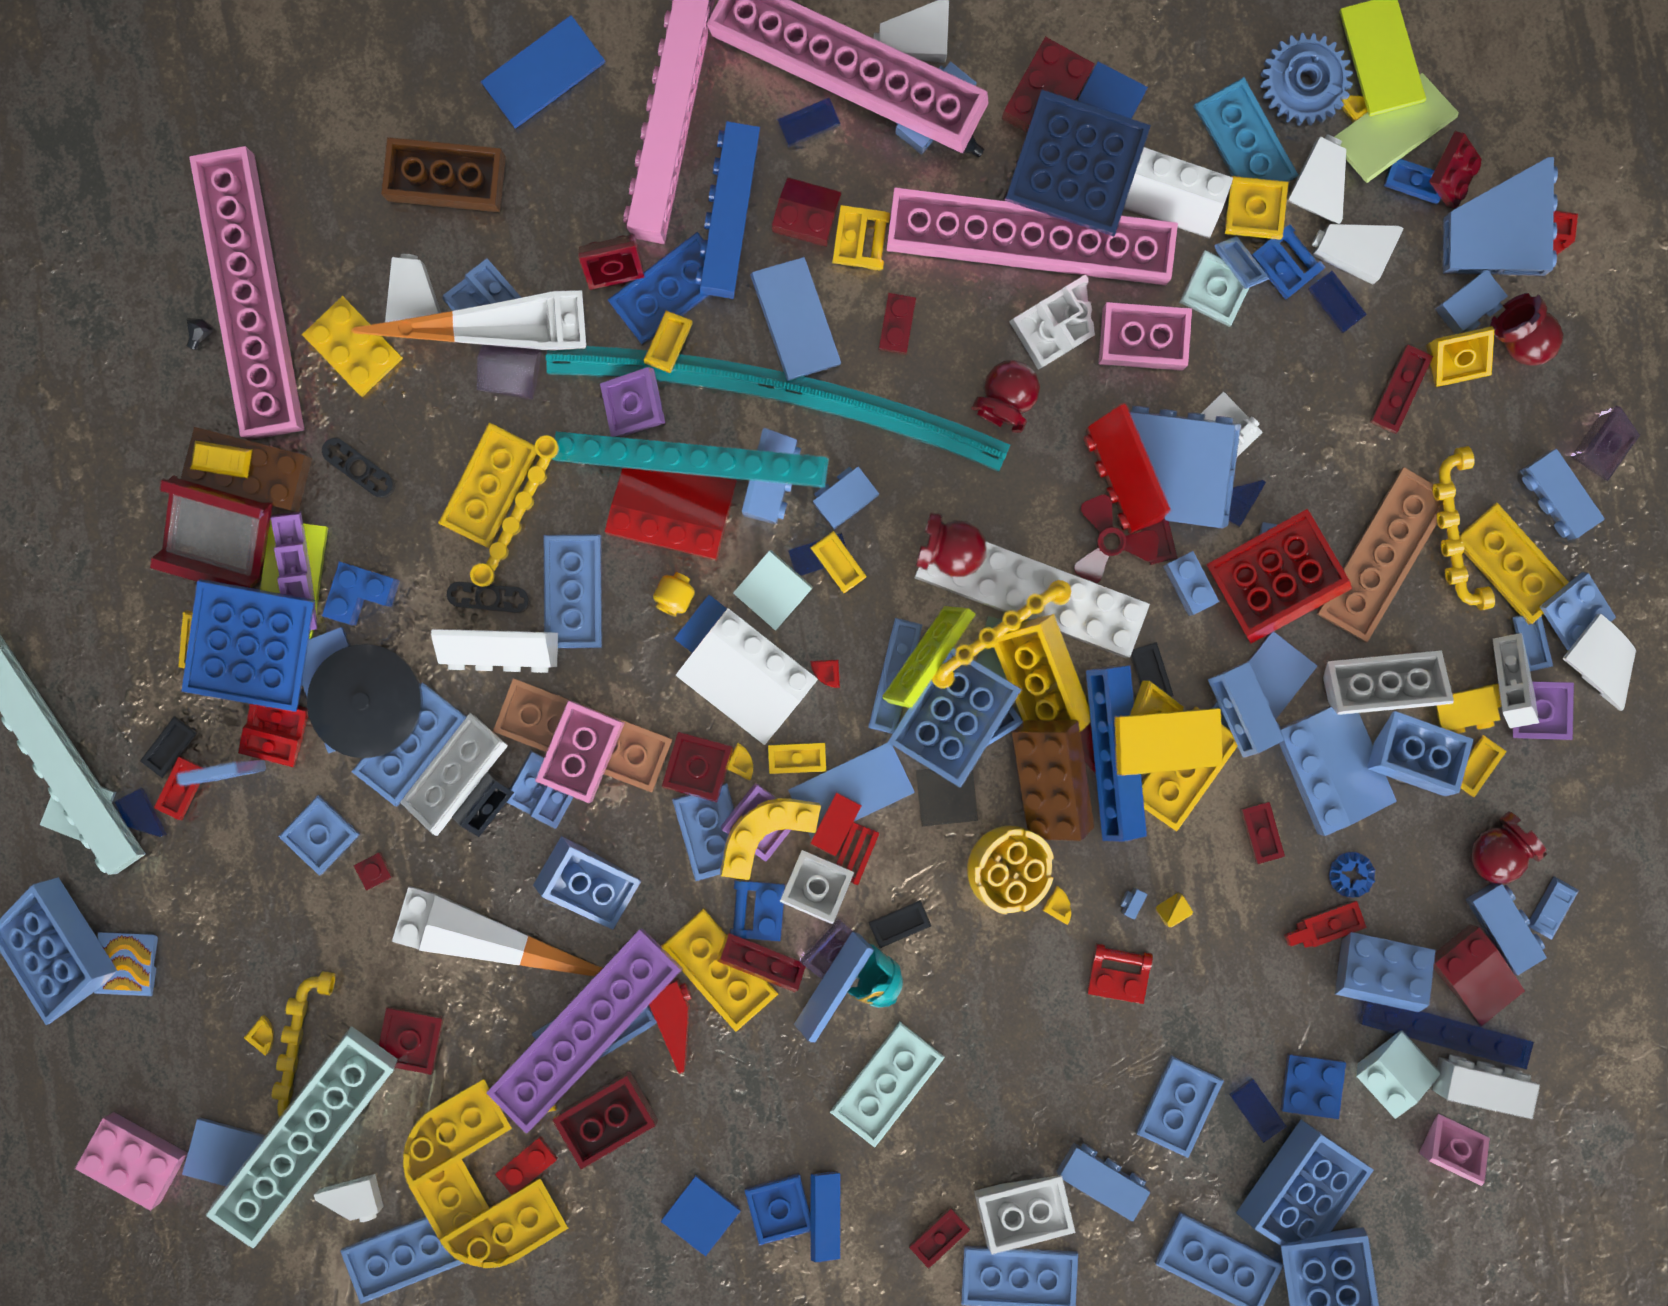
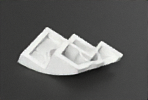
(1056, 323)
(1604, 659)

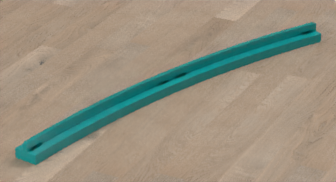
(815, 395)

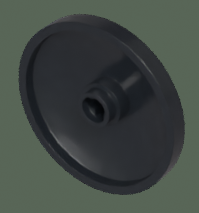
(364, 701)

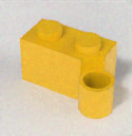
(1471, 708)

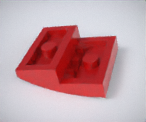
(273, 734)

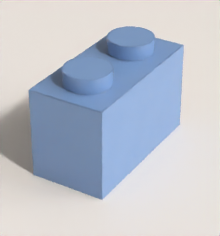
(1472, 302)
(845, 497)
(1191, 583)

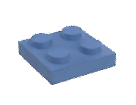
(1575, 608)

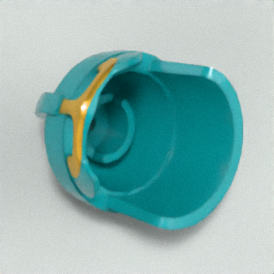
(878, 981)

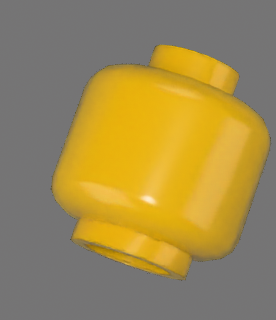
(673, 594)

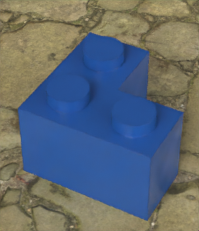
(352, 587)

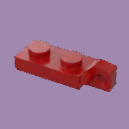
(1327, 926)

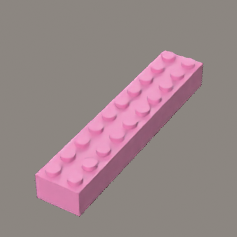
(853, 67)
(669, 119)
(1027, 238)
(246, 293)

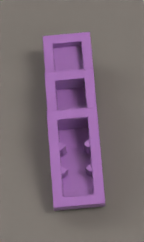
(293, 558)

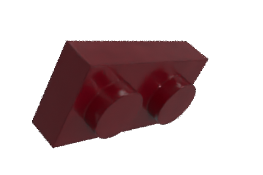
(897, 323)
(1262, 832)
(939, 1237)

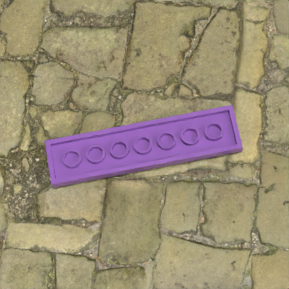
(584, 1030)

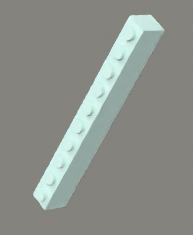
(63, 769)

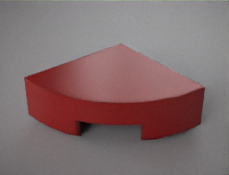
(827, 672)

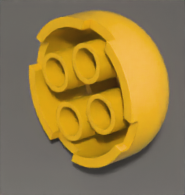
(1010, 869)

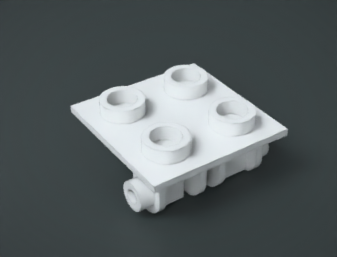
(1226, 407)

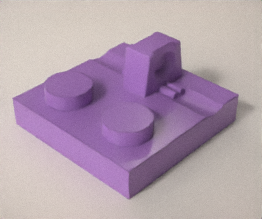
(632, 403)
(1554, 711)
(753, 797)

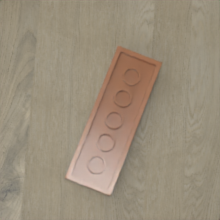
(1384, 555)
(533, 718)

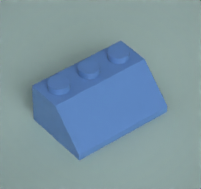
(763, 498)
(1421, 754)

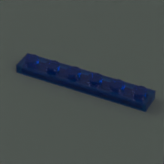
(1449, 1033)

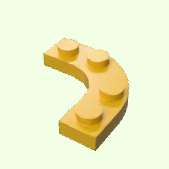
(757, 823)

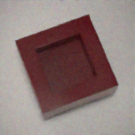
(373, 871)

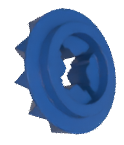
(1346, 863)

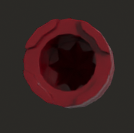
(1528, 330)
(1009, 392)
(953, 547)
(1505, 852)

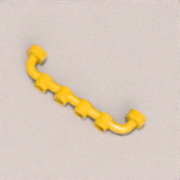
(1450, 519)
(484, 574)
(1058, 593)
(293, 1035)

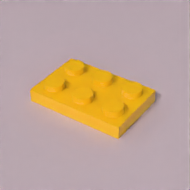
(356, 357)

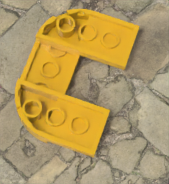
(451, 1197)

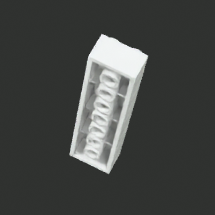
(1091, 615)

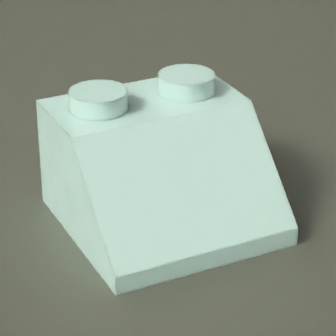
(1397, 1074)

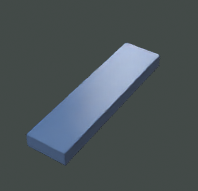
(902, 643)
(833, 987)

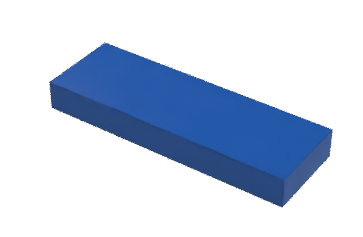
(825, 1216)

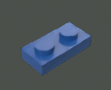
(1412, 180)

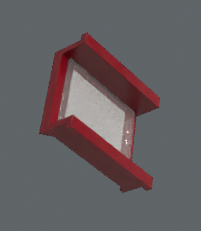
(212, 535)

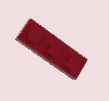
(1401, 389)
(761, 962)

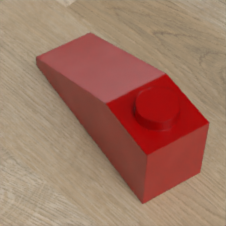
(672, 1018)

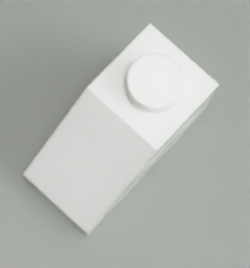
(353, 1198)

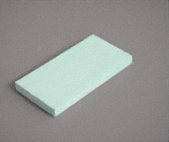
(887, 1084)

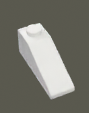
(1515, 681)

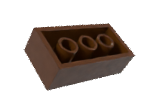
(443, 174)
(272, 476)
(1053, 779)

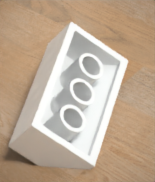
(1178, 192)
(496, 648)
(1387, 682)

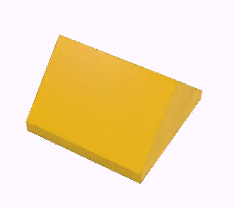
(1462, 356)

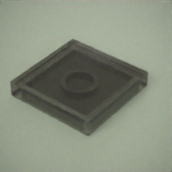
(944, 801)

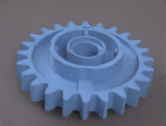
(1318, 62)

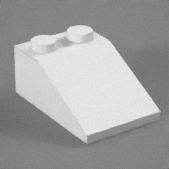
(1024, 1213)

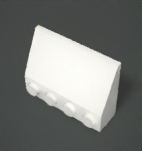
(746, 676)

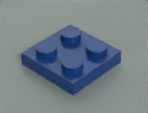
(1313, 1086)

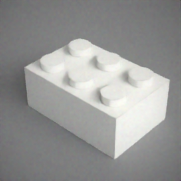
(1486, 1086)

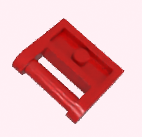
(1119, 983)

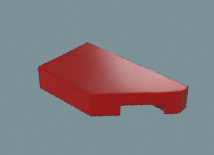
(1566, 230)

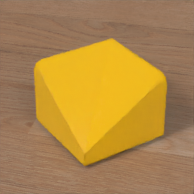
(1174, 910)

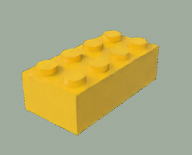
(1042, 668)

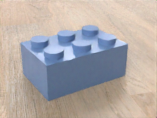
(1385, 972)

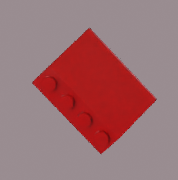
(1126, 470)
(672, 510)
(1279, 576)

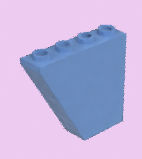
(1506, 227)
(1191, 462)

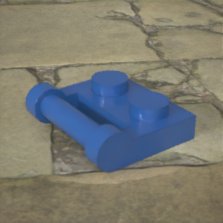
(1280, 266)
(767, 911)

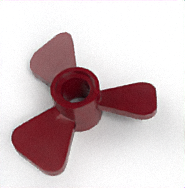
(1099, 513)

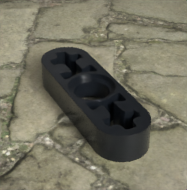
(337, 462)
(508, 606)

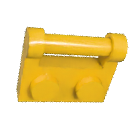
(851, 237)

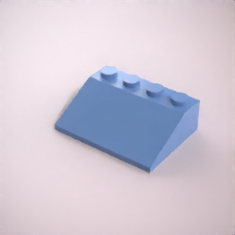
(955, 723)
(1330, 765)
(52, 950)
(1304, 1188)
(1330, 1270)

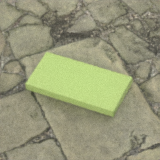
(1385, 138)

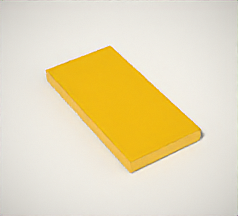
(489, 485)
(1512, 562)
(1168, 741)
(1176, 792)
(729, 990)

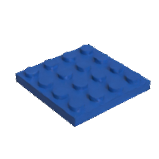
(247, 645)

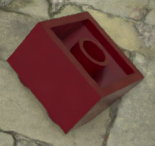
(806, 212)
(611, 261)

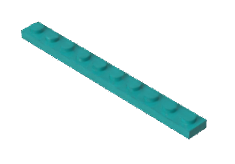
(692, 459)

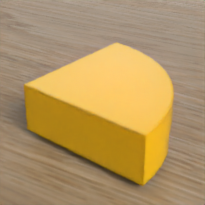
(1354, 107)
(741, 762)
(1059, 905)
(261, 1035)

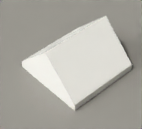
(817, 887)

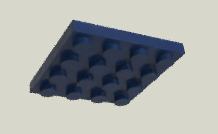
(1077, 163)

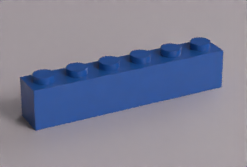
(729, 209)
(1118, 795)

